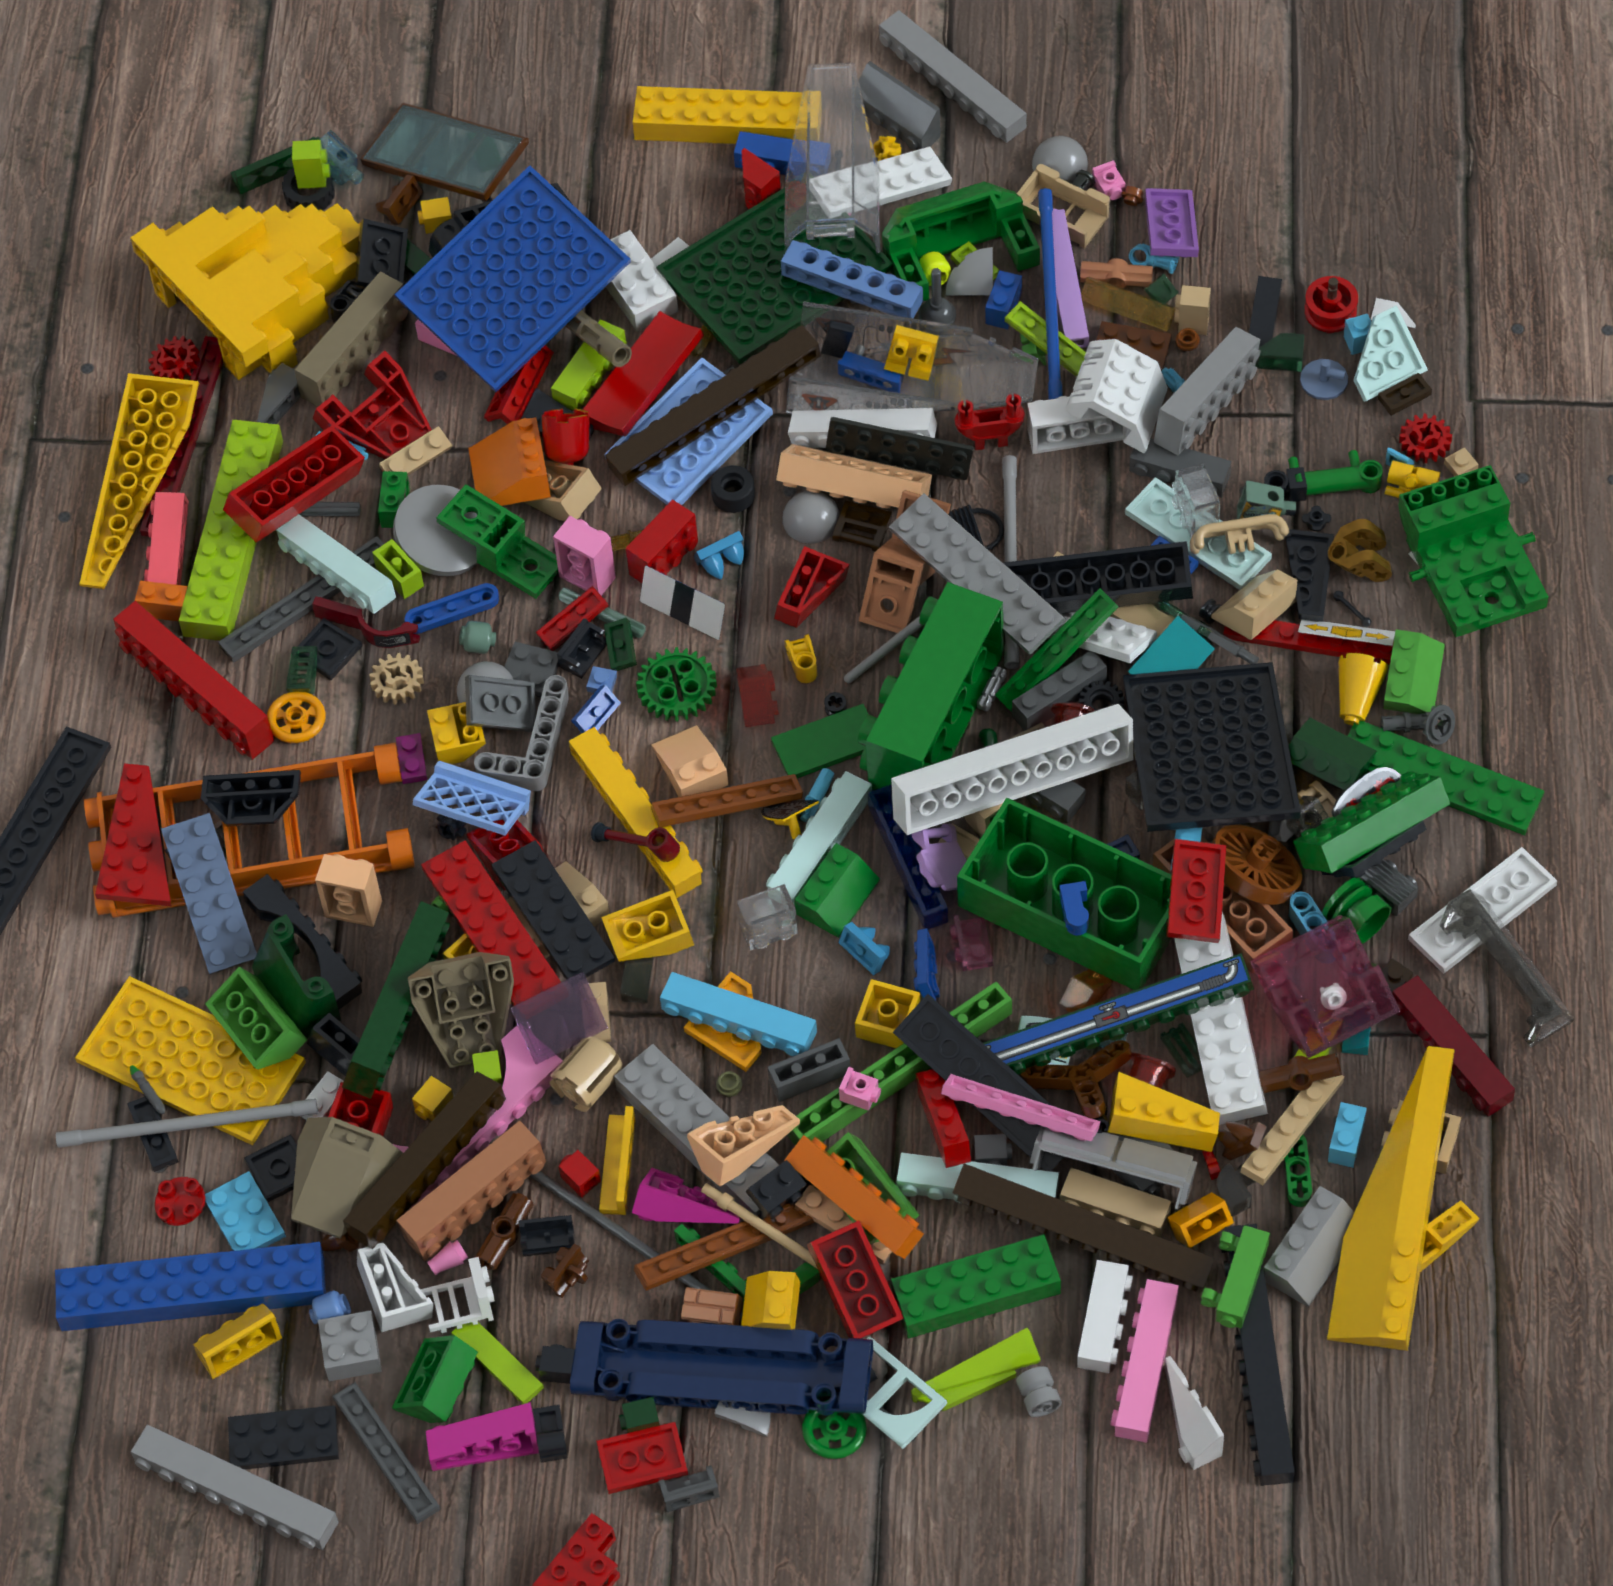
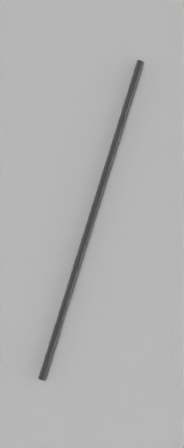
(616, 1230)

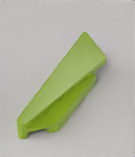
(983, 1370)

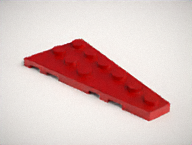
(133, 852)

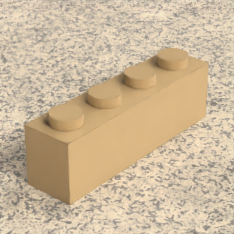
(1116, 1201)

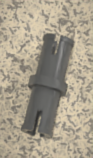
(1403, 722)

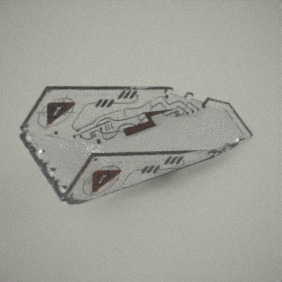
(961, 371)

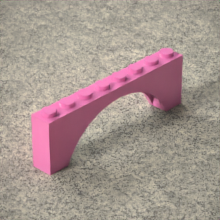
(522, 1086)

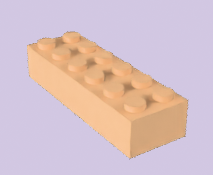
(849, 476)

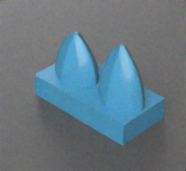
(710, 556)
(860, 945)

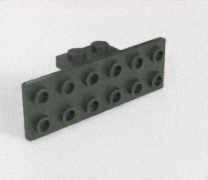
(899, 448)

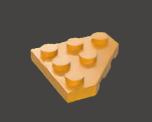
(726, 1044)

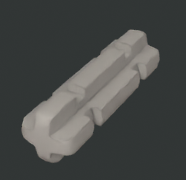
(991, 688)

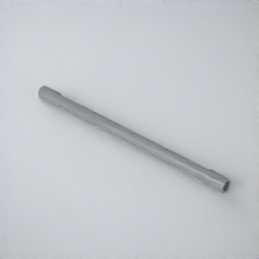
(1009, 475)
(78, 1137)

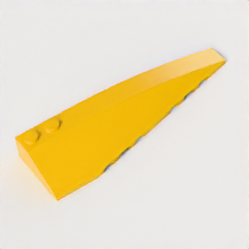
(146, 436)

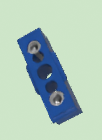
(869, 371)

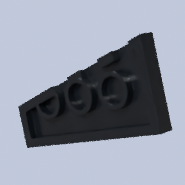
(1311, 568)

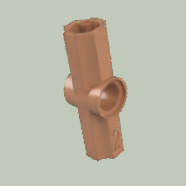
(1117, 273)

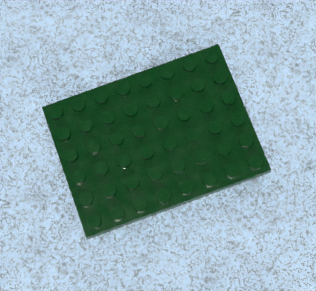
(737, 279)

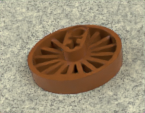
(1258, 865)

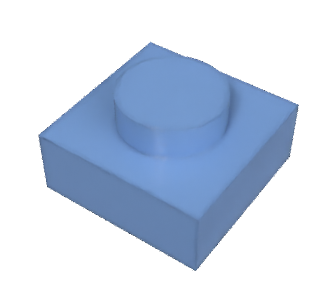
(600, 677)

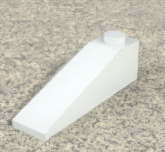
(1197, 1429)

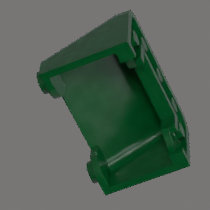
(273, 965)

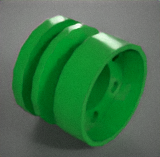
(1356, 902)

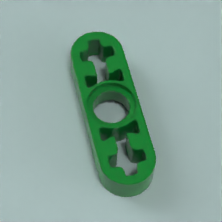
(1305, 1178)

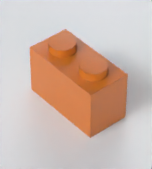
(161, 599)

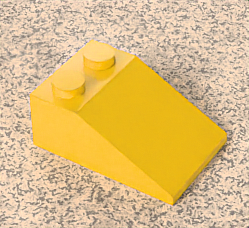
(648, 928)

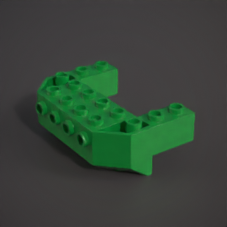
(952, 220)

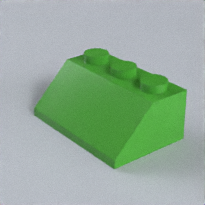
(1413, 673)

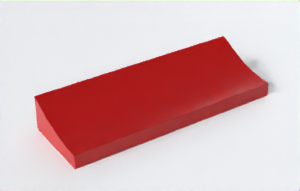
(636, 385)

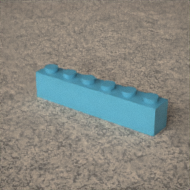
(738, 1015)

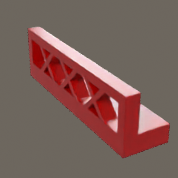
(517, 391)

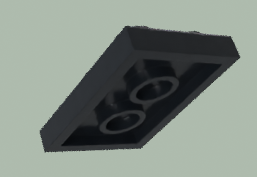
(380, 249)

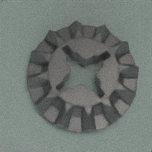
(1444, 728)

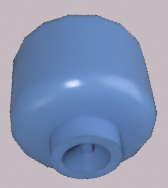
(328, 1306)

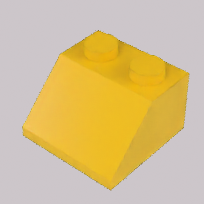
(771, 1300)

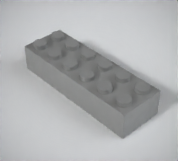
(1207, 391)

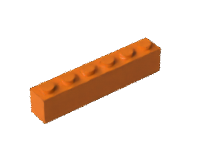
(855, 1197)

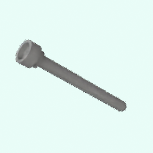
(882, 651)

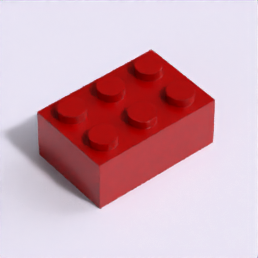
(663, 541)

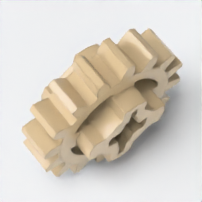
(397, 679)

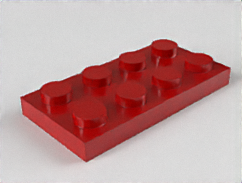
(1196, 891)

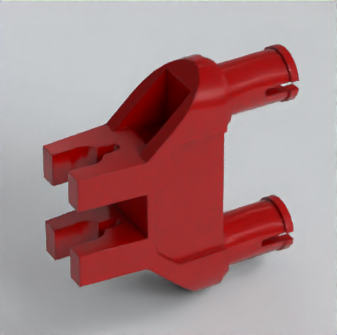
(991, 422)

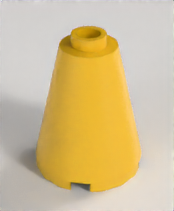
(1358, 685)

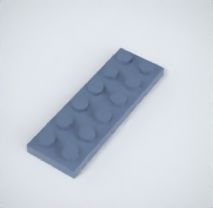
(209, 893)

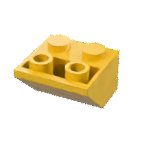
(451, 734)

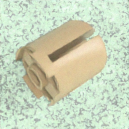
(586, 1072)

